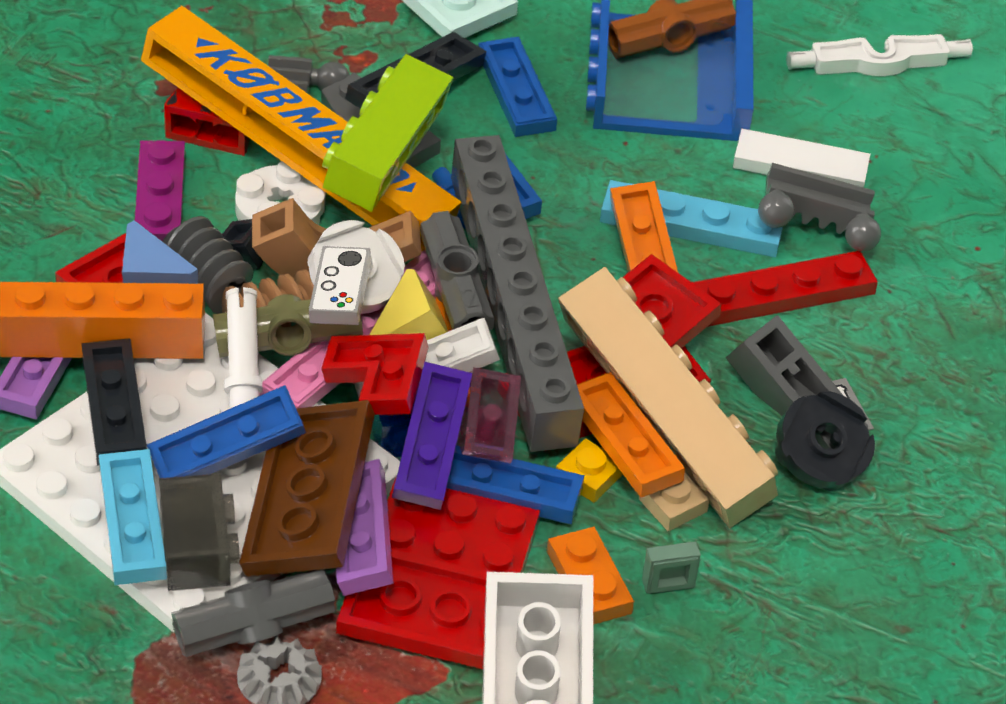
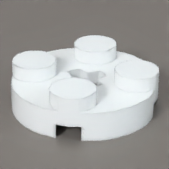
(277, 182)
(386, 259)

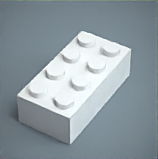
(538, 639)

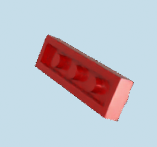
(790, 286)

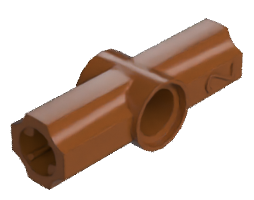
(669, 26)

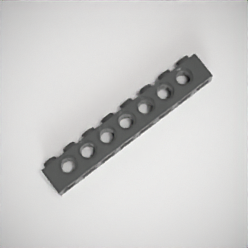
(517, 294)

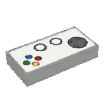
(340, 285)

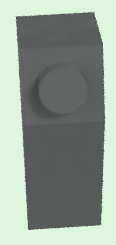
(780, 369)

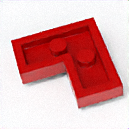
(385, 363)

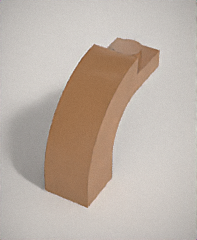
(287, 236)

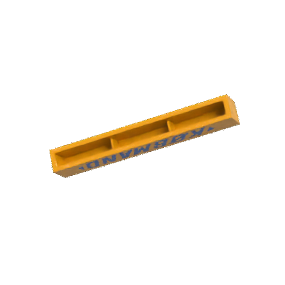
(273, 111)

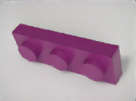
(160, 186)

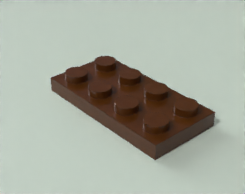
(309, 493)

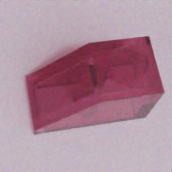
(490, 416)

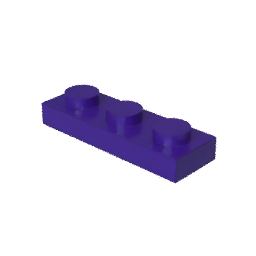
(432, 435)

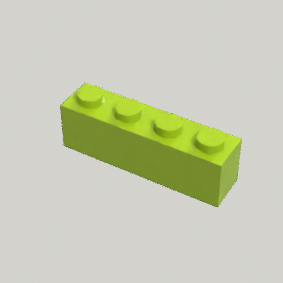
(386, 132)

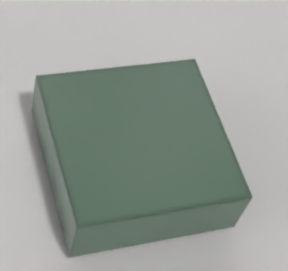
(671, 567)

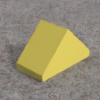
(411, 310)

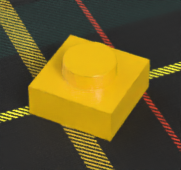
(595, 465)

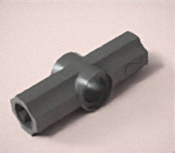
(455, 270)
(253, 612)

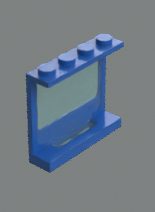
(681, 93)

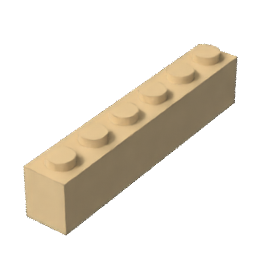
(670, 396)

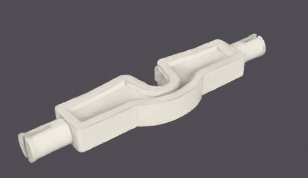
(860, 57)

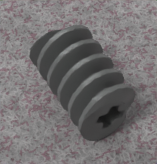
(212, 256)

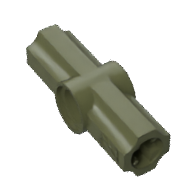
(285, 340)

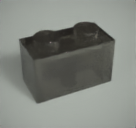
(196, 531)

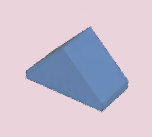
(152, 260)

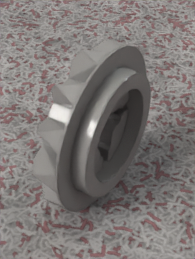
(289, 688)

